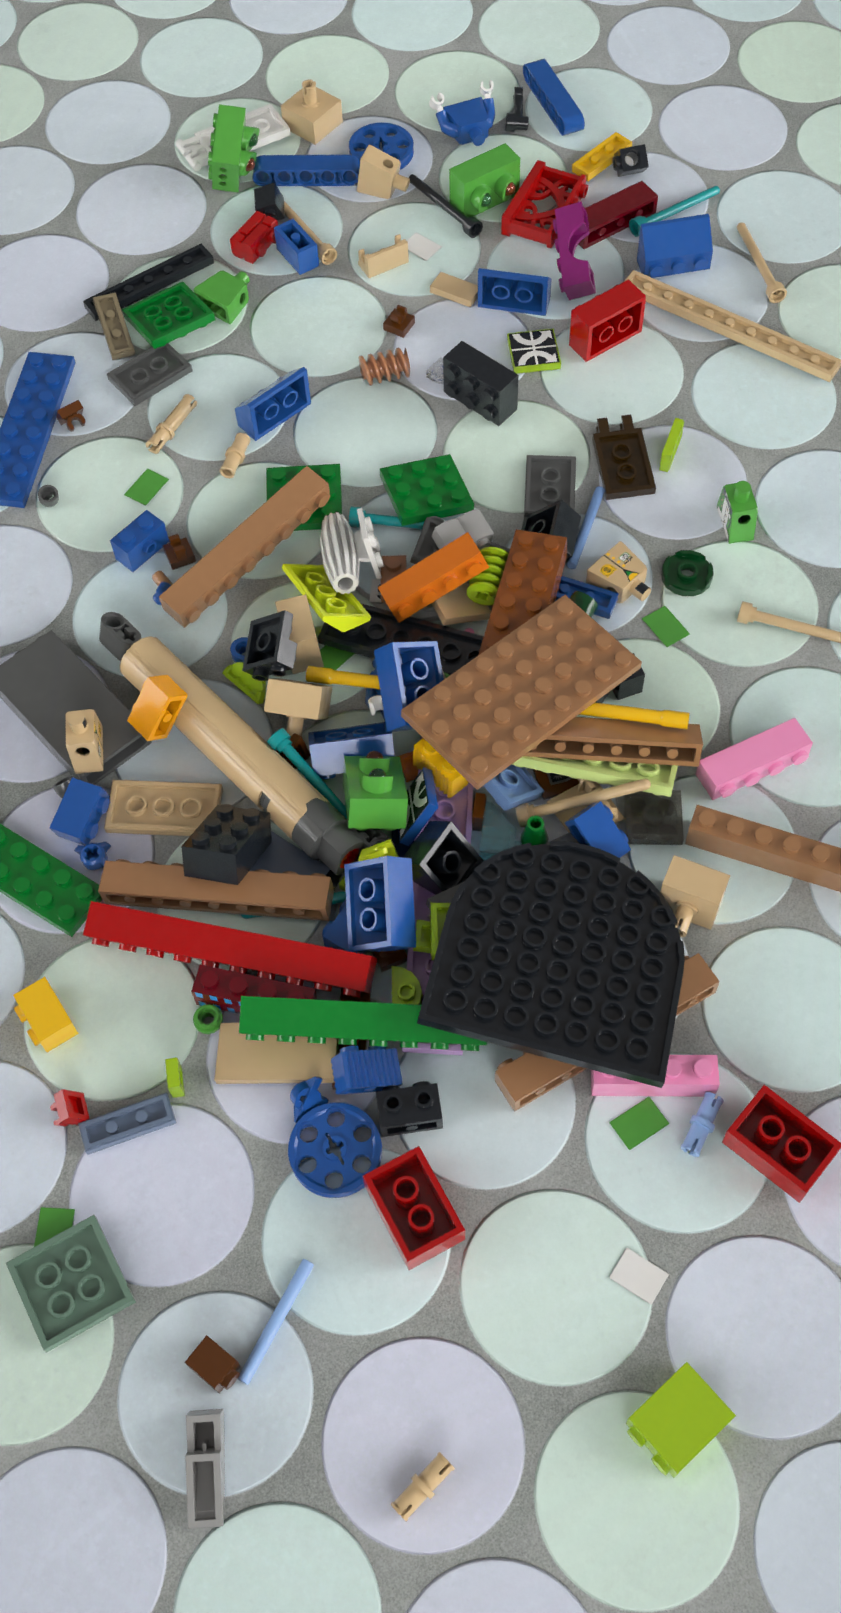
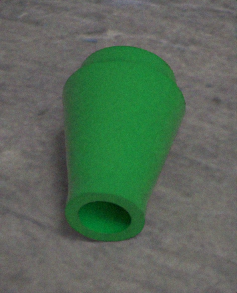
(534, 832)

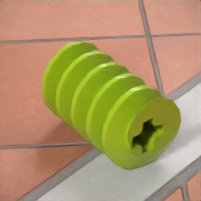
(484, 587)

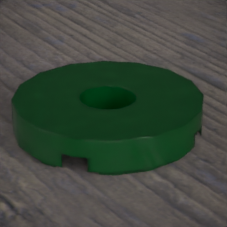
(683, 584)

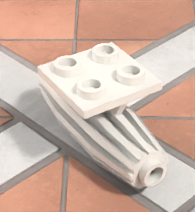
(345, 550)

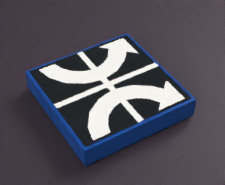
(421, 805)

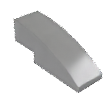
(205, 1468)

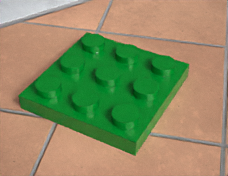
(168, 315)
(331, 473)
(426, 489)

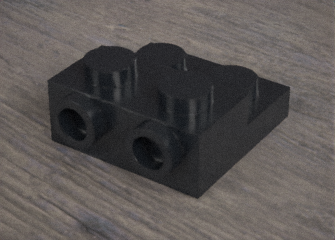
(269, 646)

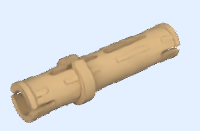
(166, 430)

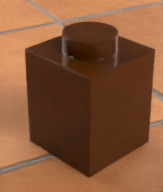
(213, 1365)

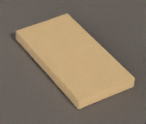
(160, 807)
(270, 1060)

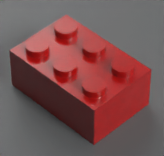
(607, 320)
(781, 1143)
(414, 1207)

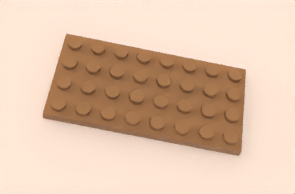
(520, 691)

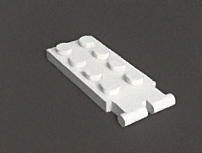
(266, 118)

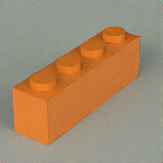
(433, 577)

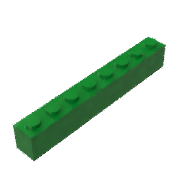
(343, 1021)

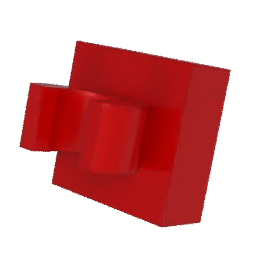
(70, 1108)

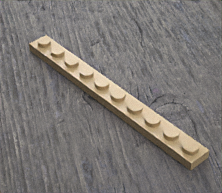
(737, 327)

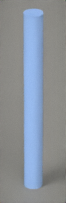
(275, 1321)

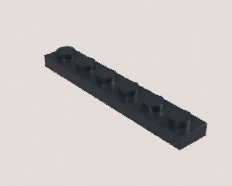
(156, 278)

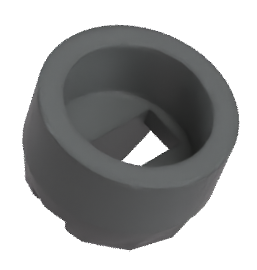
(46, 493)
(61, 786)

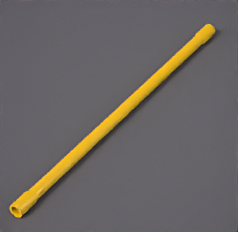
(665, 718)

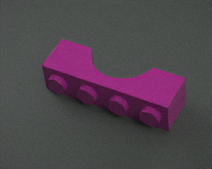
(572, 227)

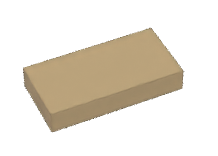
(454, 289)

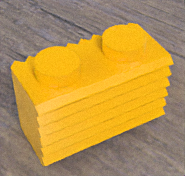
(444, 773)

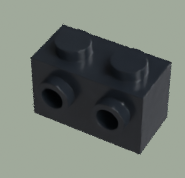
(409, 1109)

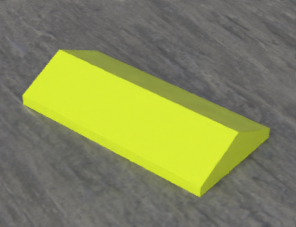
(334, 608)

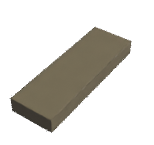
(114, 326)

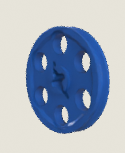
(389, 144)
(329, 1163)

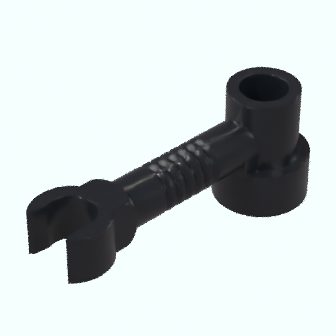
(516, 120)

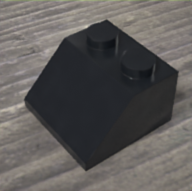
(555, 520)
(441, 857)

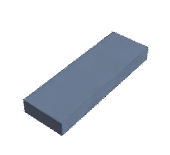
(127, 1123)

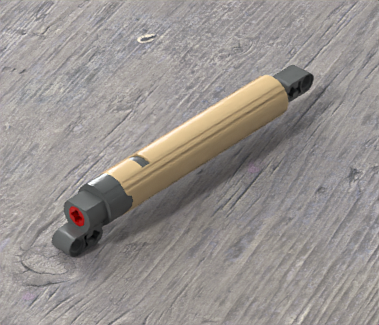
(241, 751)

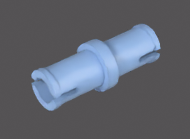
(702, 1124)

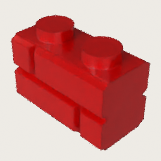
(254, 237)

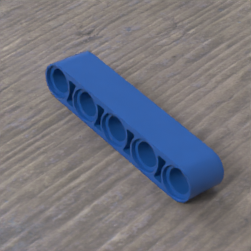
(553, 97)
(306, 170)

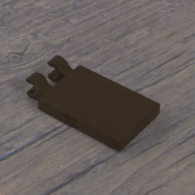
(623, 460)

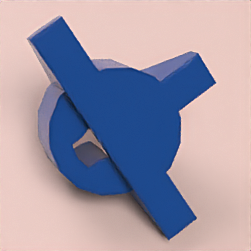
(93, 855)
(306, 1097)

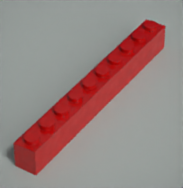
(230, 947)

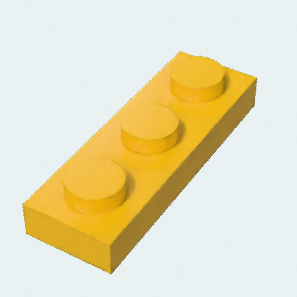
(600, 156)

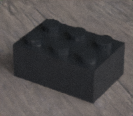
(480, 383)
(227, 844)

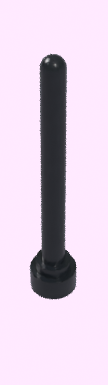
(470, 225)

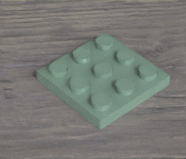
(70, 1283)

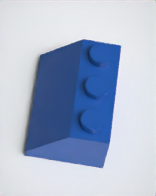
(675, 246)
(513, 292)
(274, 404)
(404, 675)
(331, 746)
(380, 905)

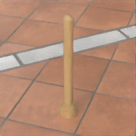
(326, 252)
(775, 290)
(749, 614)
(525, 811)

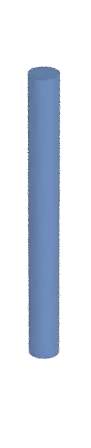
(586, 527)

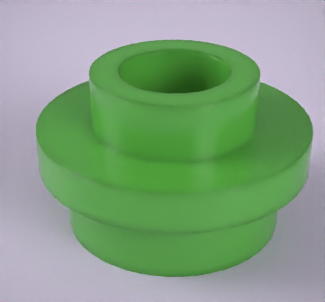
(204, 1012)

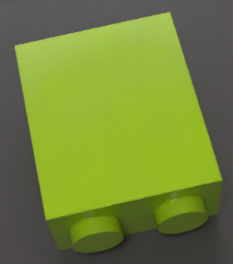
(679, 1420)

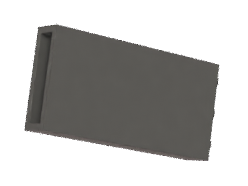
(49, 682)

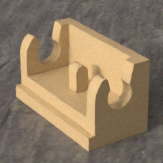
(385, 258)

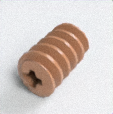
(384, 366)

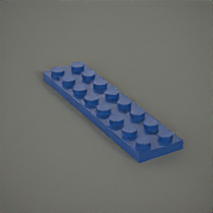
(30, 423)

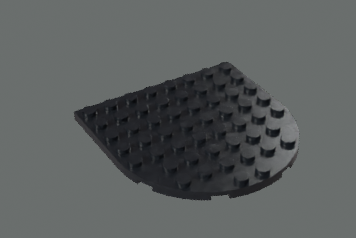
(561, 961)

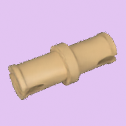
(235, 455)
(422, 1486)

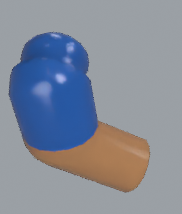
(163, 584)

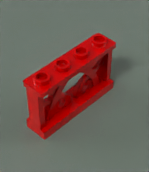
(548, 180)

